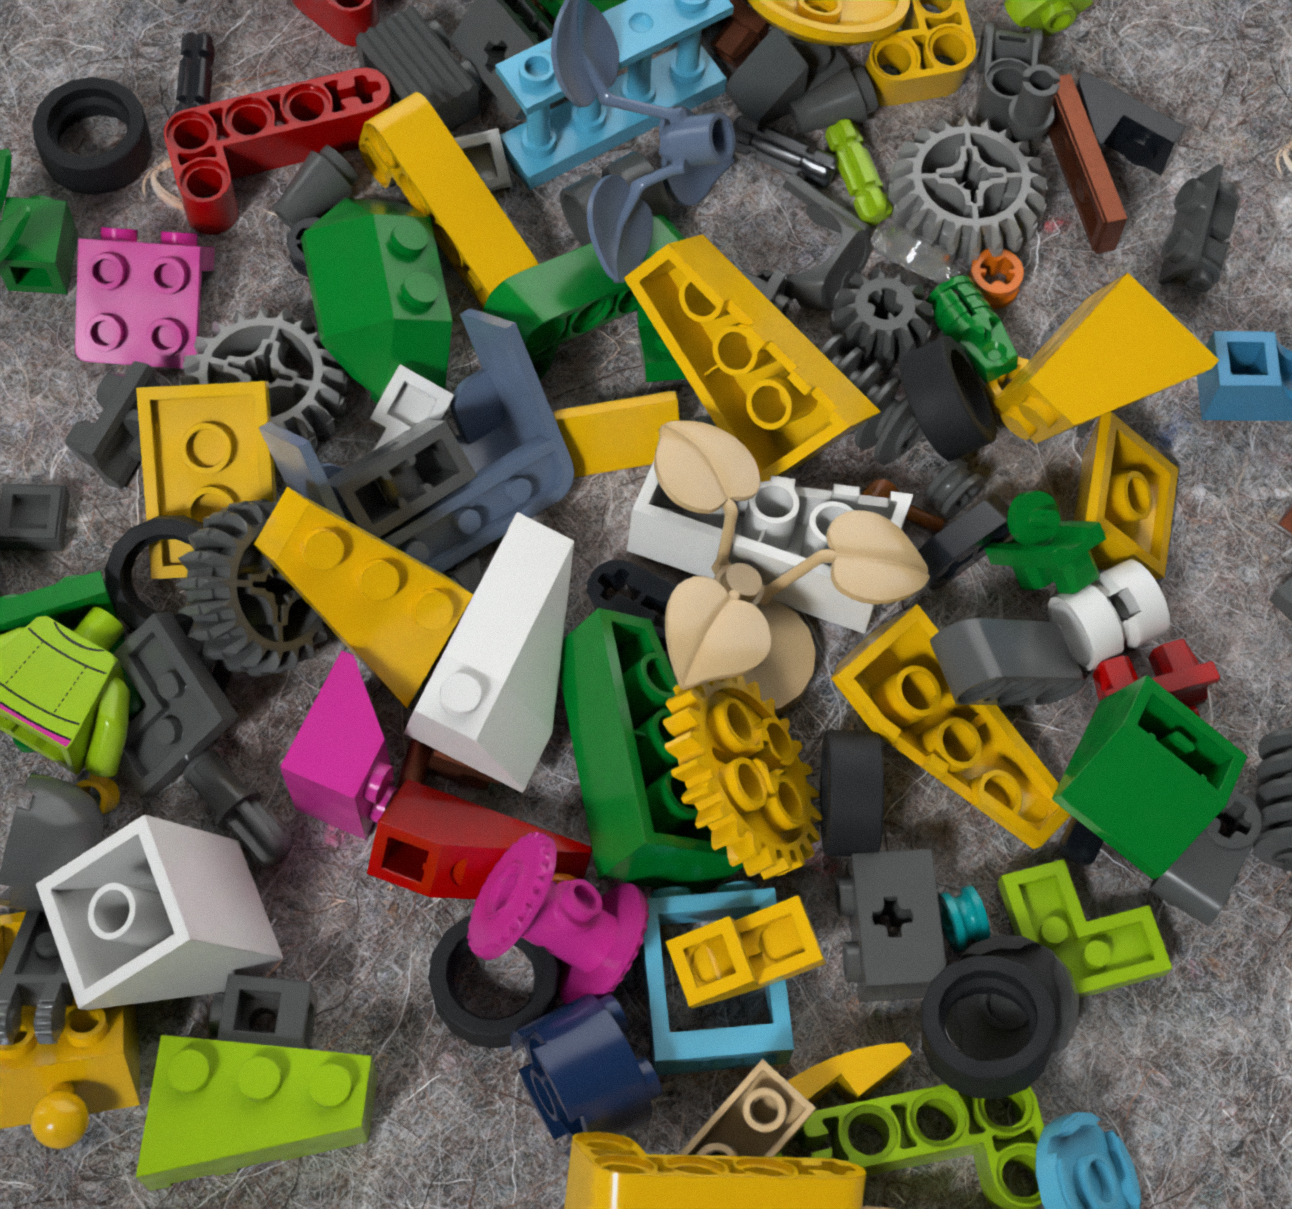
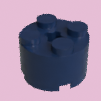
(585, 1070)

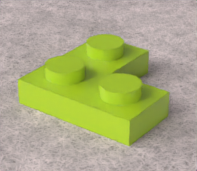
(1098, 952)

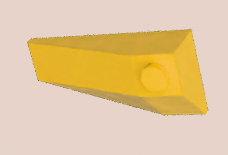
(969, 748)

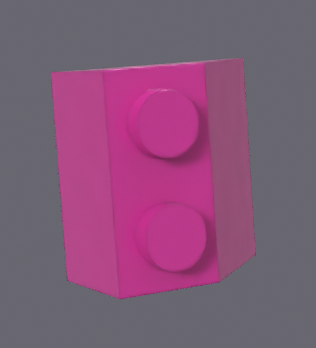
(340, 757)

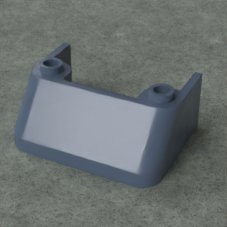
(503, 433)

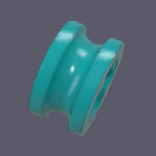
(963, 918)

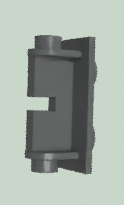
(1203, 210)

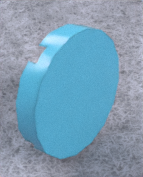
(1084, 1166)

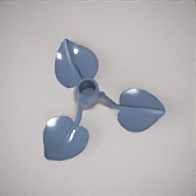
(692, 145)

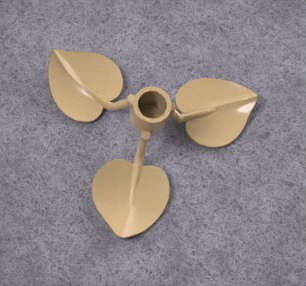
(715, 622)

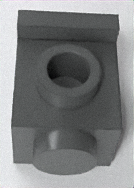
(251, 996)

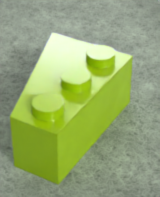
(249, 1105)

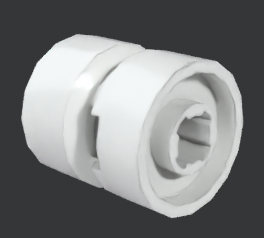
(1113, 612)

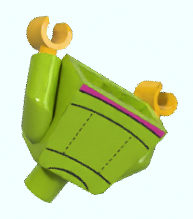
(68, 696)

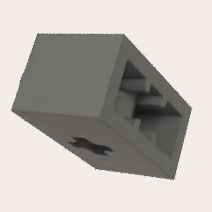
(496, 32)
(402, 477)
(906, 890)

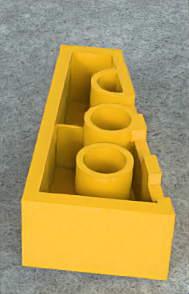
(746, 357)

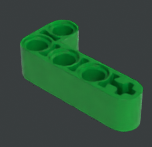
(567, 297)

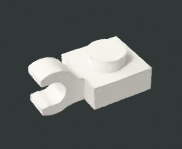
(408, 402)

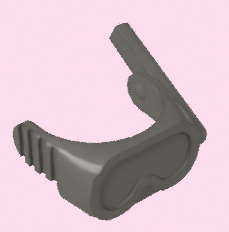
(819, 286)

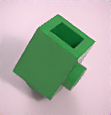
(45, 249)

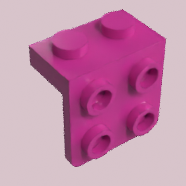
(139, 297)

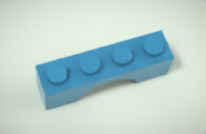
(1248, 380)

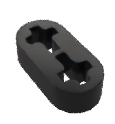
(964, 541)
(645, 588)

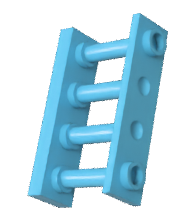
(572, 135)

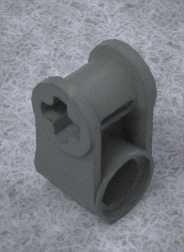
(1000, 67)
(1210, 866)

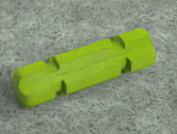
(858, 172)

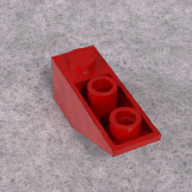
(451, 845)

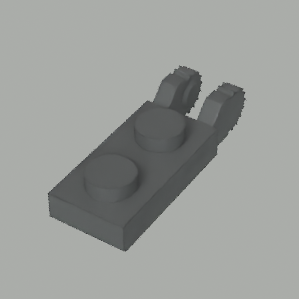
(34, 978)

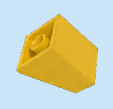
(1101, 360)

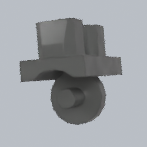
(114, 440)

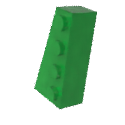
(615, 709)

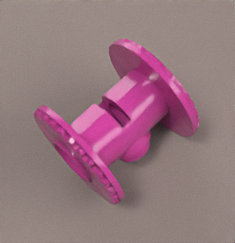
(569, 919)

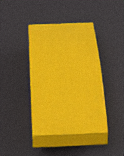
(745, 953)
(853, 1073)

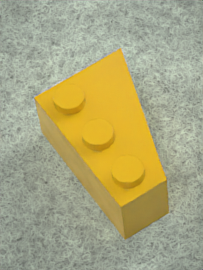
(368, 592)

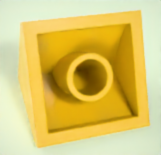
(1130, 494)

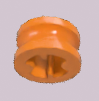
(998, 293)

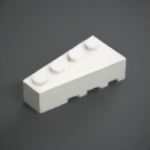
(770, 534)

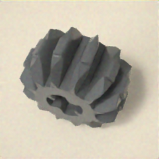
(881, 317)

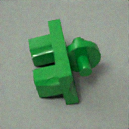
(1047, 547)

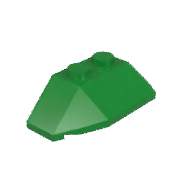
(379, 291)

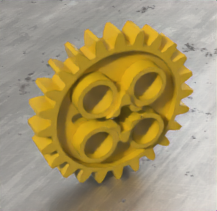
(743, 775)

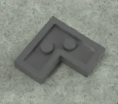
(182, 702)

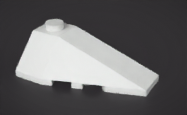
(501, 669)

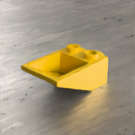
(64, 1082)

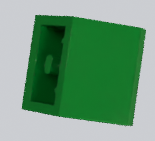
(1148, 775)

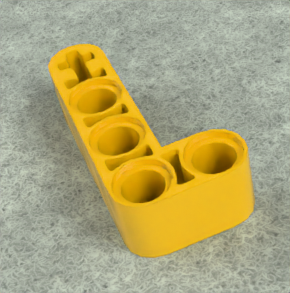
(915, 51)
(419, 154)
(618, 1174)

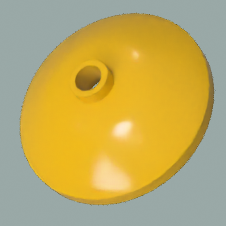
(834, 20)

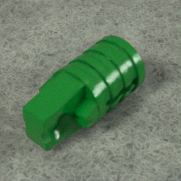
(974, 327)

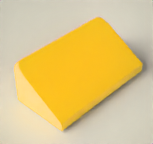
(615, 432)

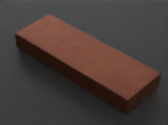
(1085, 169)

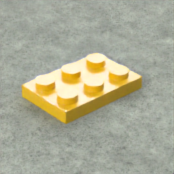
(201, 456)

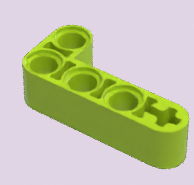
(907, 1147)

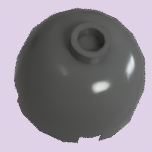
(47, 836)

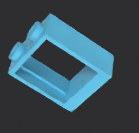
(714, 1047)

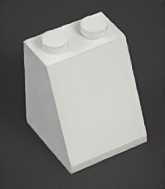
(157, 916)

